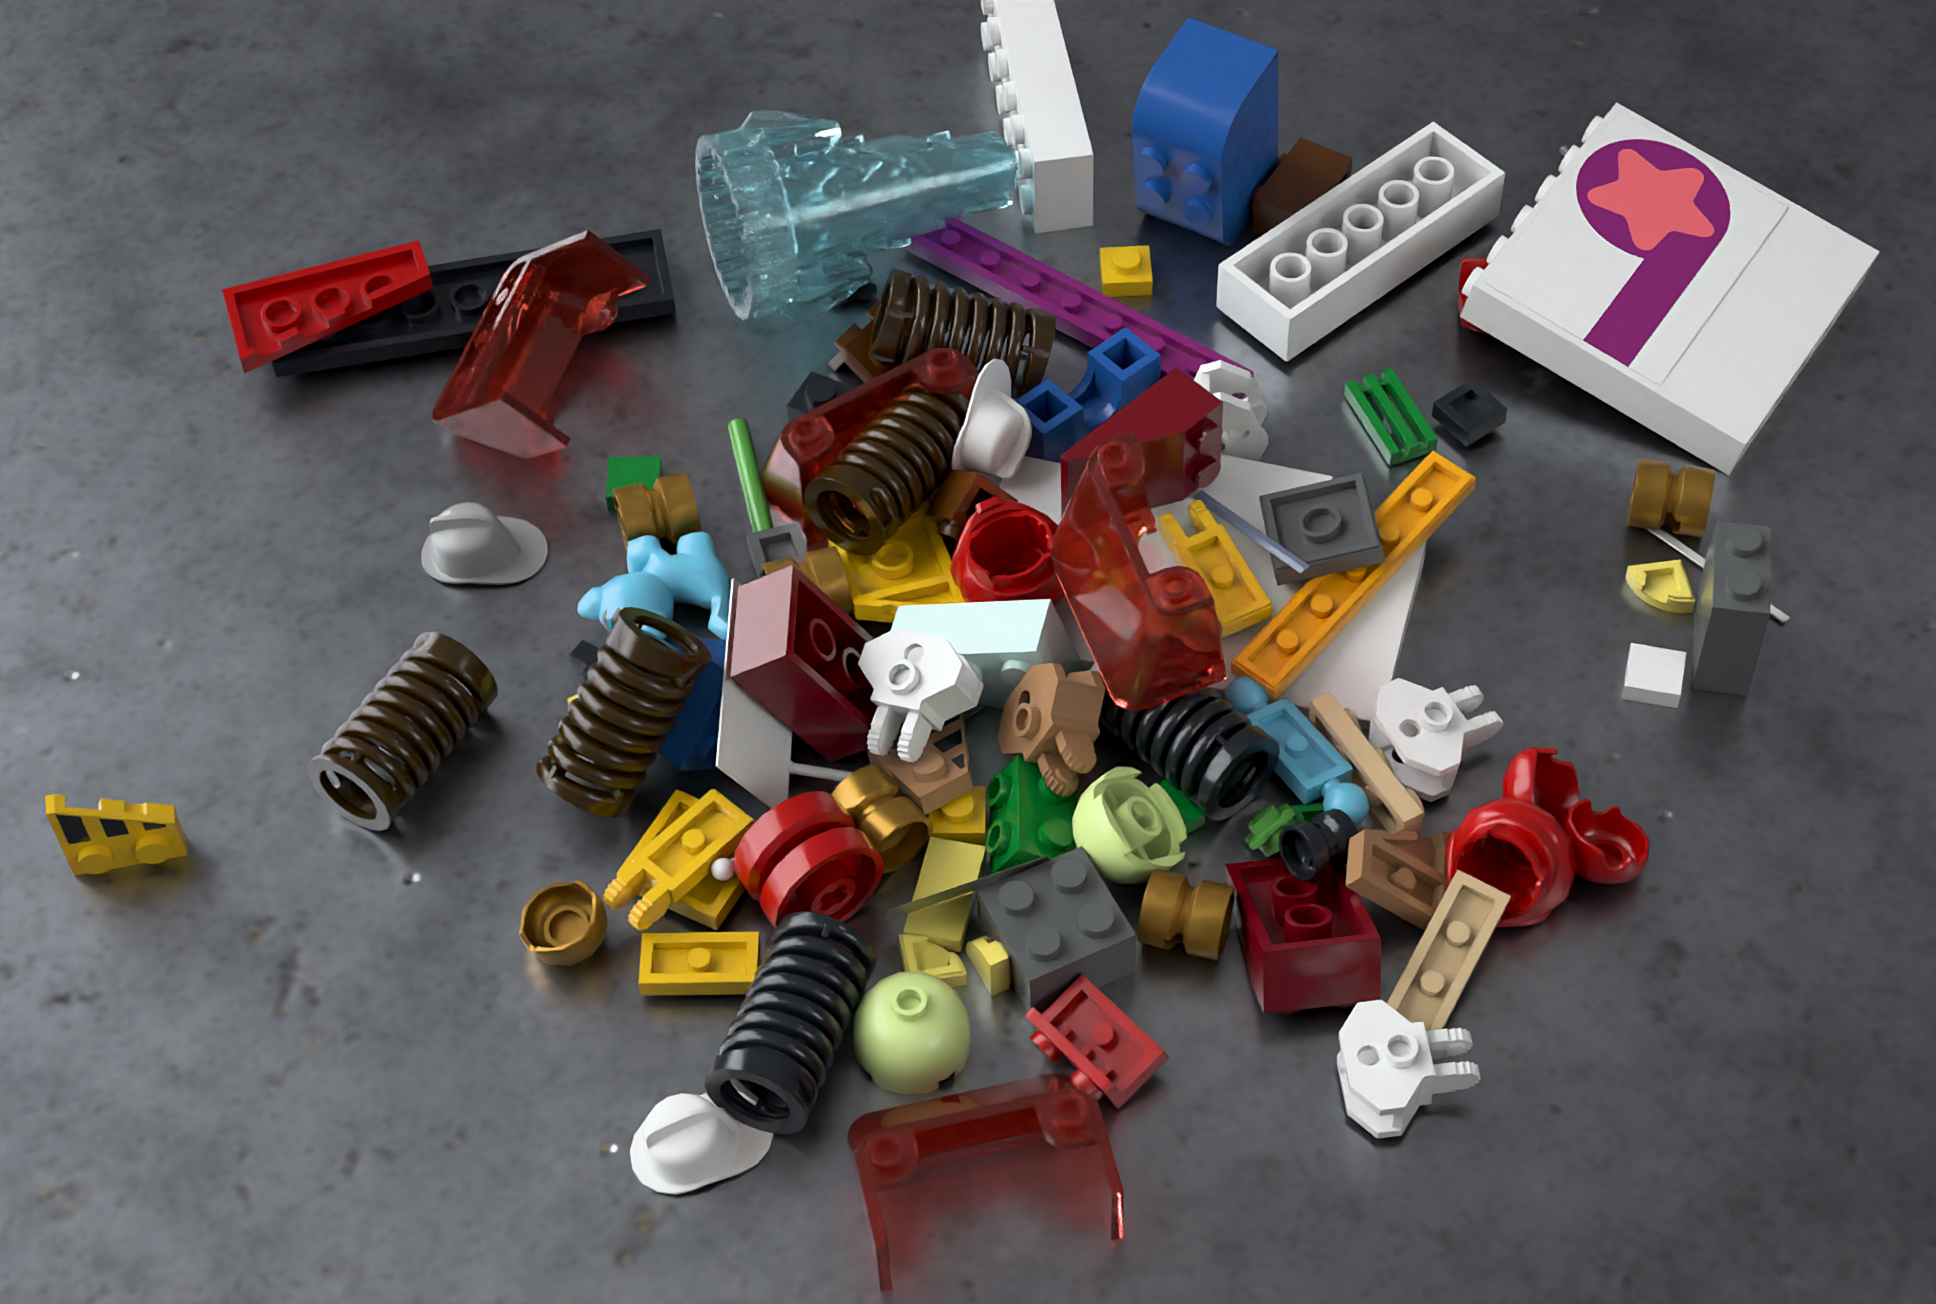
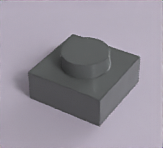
(776, 544)

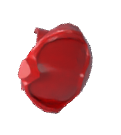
(1006, 554)
(1517, 852)

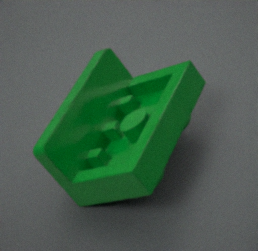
(1026, 817)

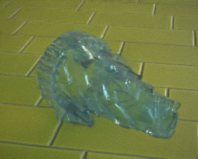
(802, 208)

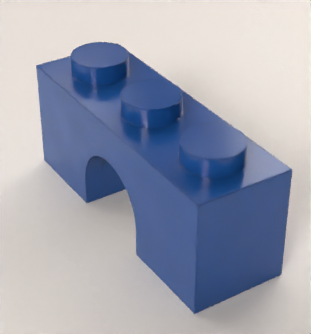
(1113, 378)

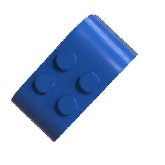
(1206, 131)

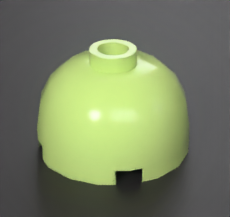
(1128, 827)
(911, 1032)

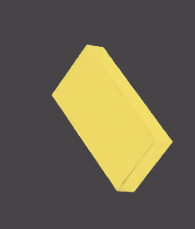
(944, 867)

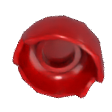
(1543, 781)
(1606, 844)

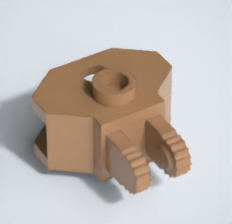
(1056, 724)

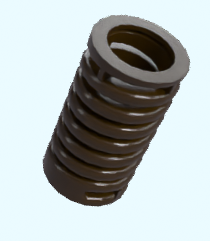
(962, 310)
(887, 469)
(623, 712)
(402, 730)

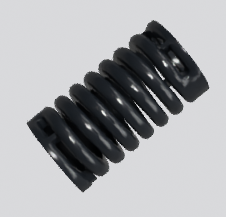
(1183, 738)
(791, 1022)

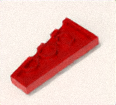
(314, 302)

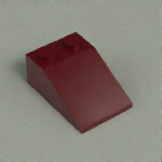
(1179, 438)
(1304, 938)

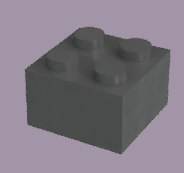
(1056, 927)

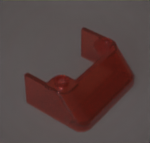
(528, 341)
(898, 1140)

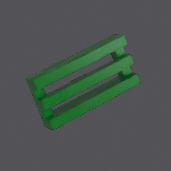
(1405, 405)

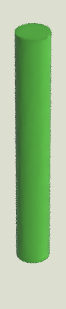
(750, 475)

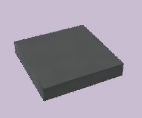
(1324, 526)

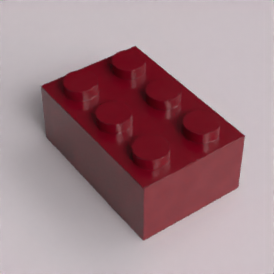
(802, 661)

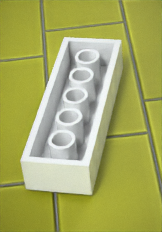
(1042, 112)
(1359, 240)

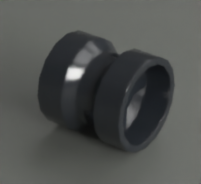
(1315, 846)

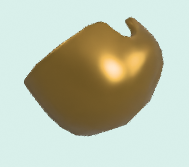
(563, 923)

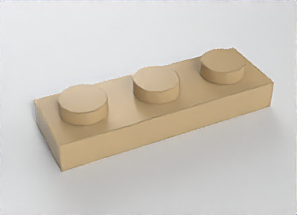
(1389, 802)
(1448, 951)

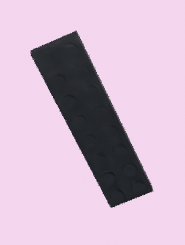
(452, 308)

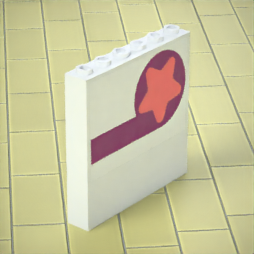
(1667, 285)

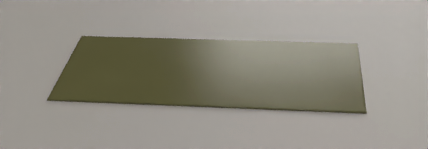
(960, 890)

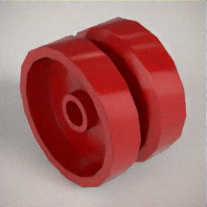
(808, 859)

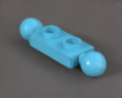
(1306, 758)

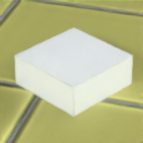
(1654, 675)

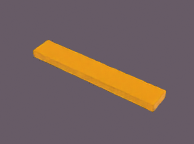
(1333, 600)

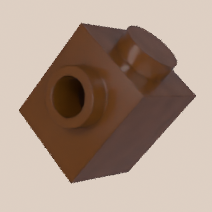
(957, 501)

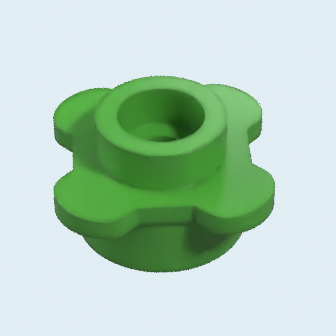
(1267, 827)

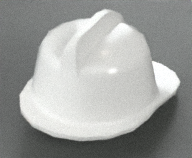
(995, 427)
(693, 1144)

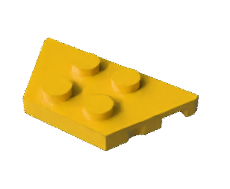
(905, 571)

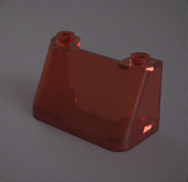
(821, 434)
(1145, 630)

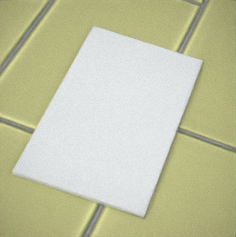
(751, 741)

